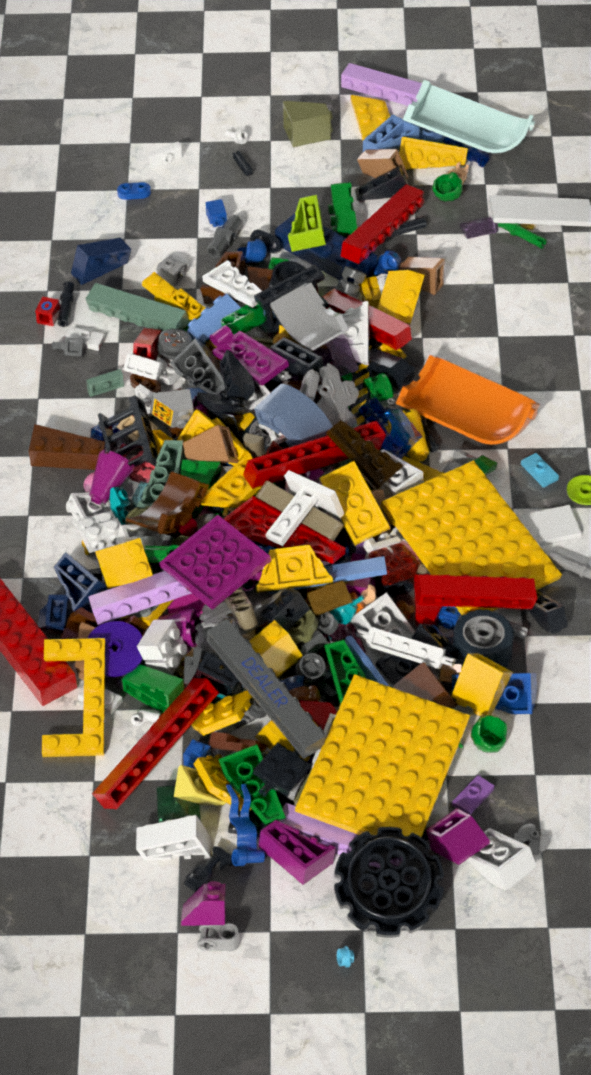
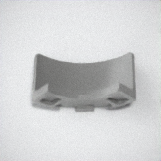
(306, 317)

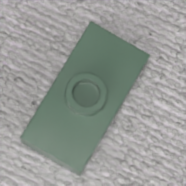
(105, 383)

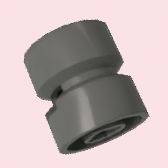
(347, 286)
(311, 667)

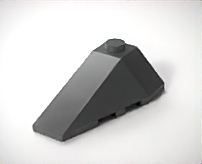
(199, 367)

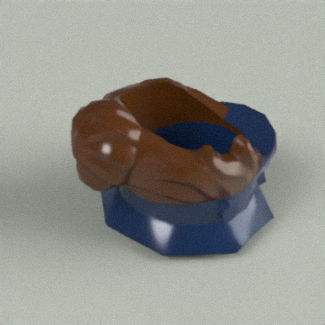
(296, 689)

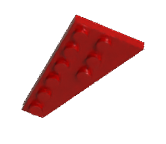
(257, 517)

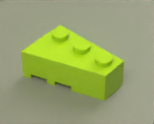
(307, 227)

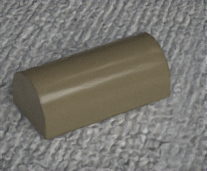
(254, 445)

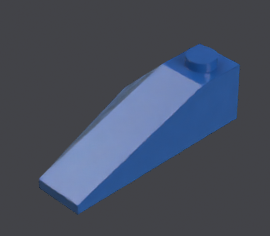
(518, 694)

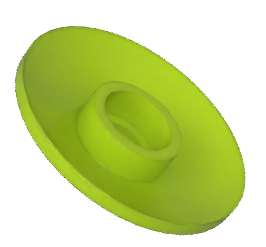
(580, 489)

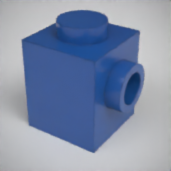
(194, 751)

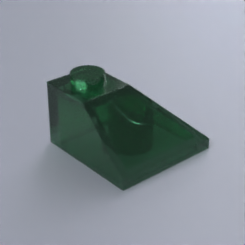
(174, 808)

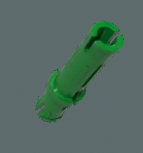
(516, 229)

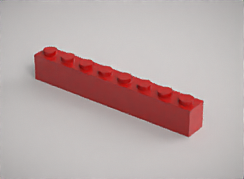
(382, 224)
(304, 457)
(155, 743)

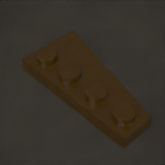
(373, 463)

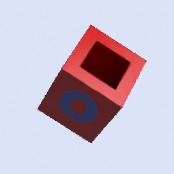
(47, 311)

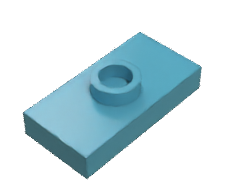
(539, 470)

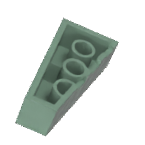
(168, 461)

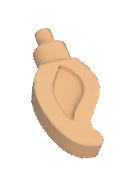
(369, 595)

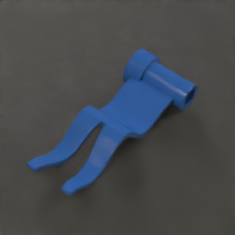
(246, 831)

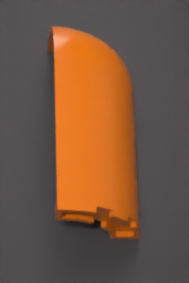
(468, 402)

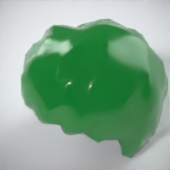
(447, 187)
(489, 734)

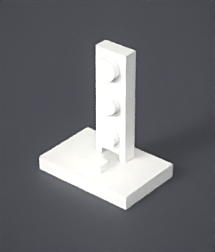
(306, 495)

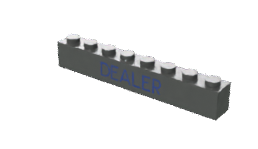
(266, 688)

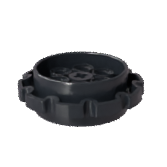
(354, 870)

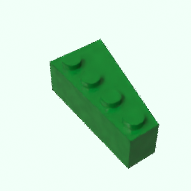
(342, 666)

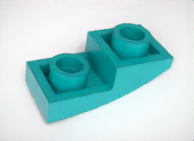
(118, 501)

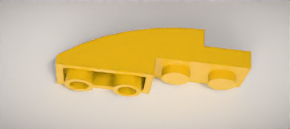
(168, 295)

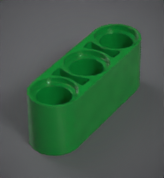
(244, 319)

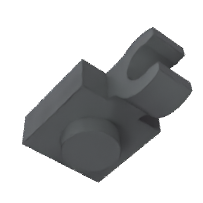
(71, 347)

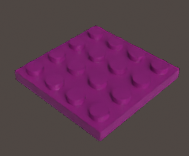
(215, 562)

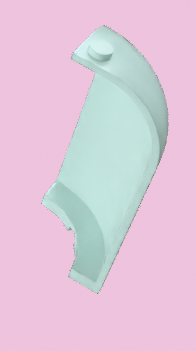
(466, 120)

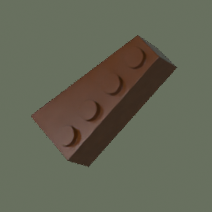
(63, 449)

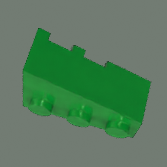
(342, 210)
(201, 471)
(153, 687)

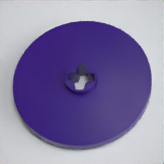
(126, 639)

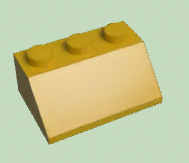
(401, 294)
(276, 648)

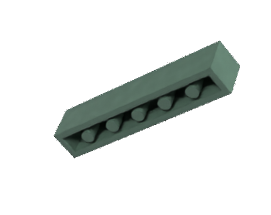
(135, 309)

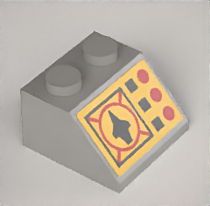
(172, 407)

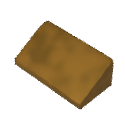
(329, 598)

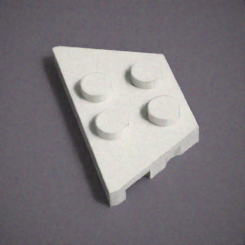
(358, 333)

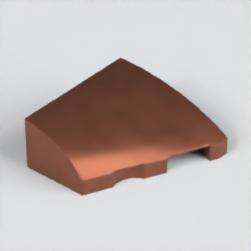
(231, 743)

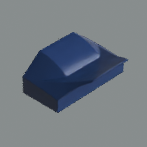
(54, 613)

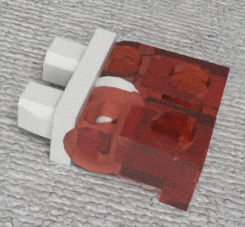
(398, 559)

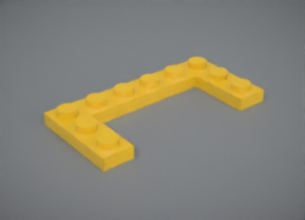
(92, 740)

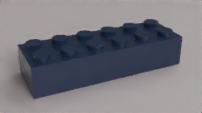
(328, 256)

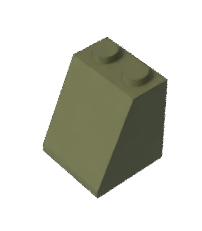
(306, 122)

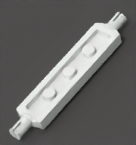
(405, 647)

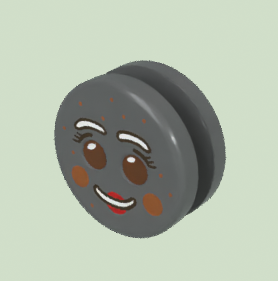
(173, 342)

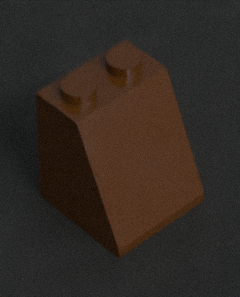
(424, 684)

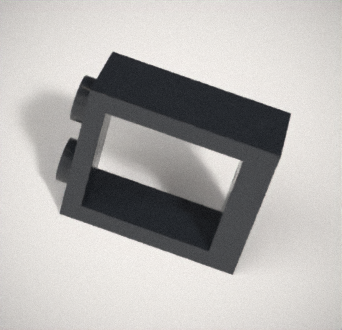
(222, 679)

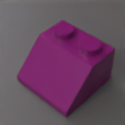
(205, 906)

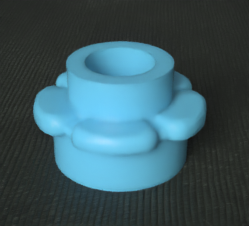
(345, 956)

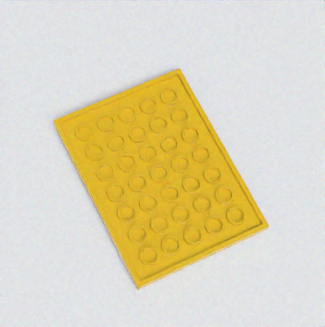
(467, 528)
(382, 760)

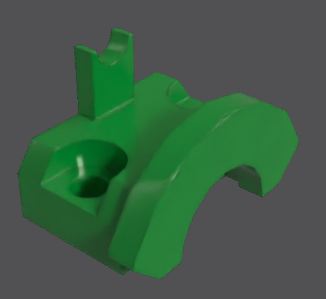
(379, 387)

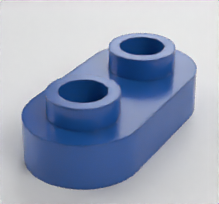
(133, 190)

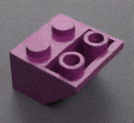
(457, 837)

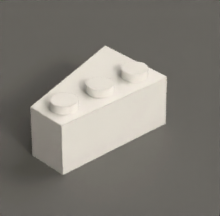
(173, 838)

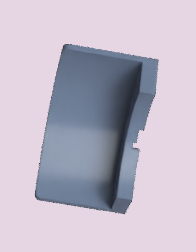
(293, 415)

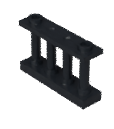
(265, 297)
(141, 424)

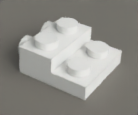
(82, 506)
(99, 531)

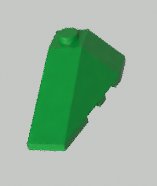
(239, 770)

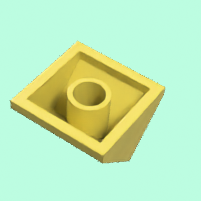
(192, 788)

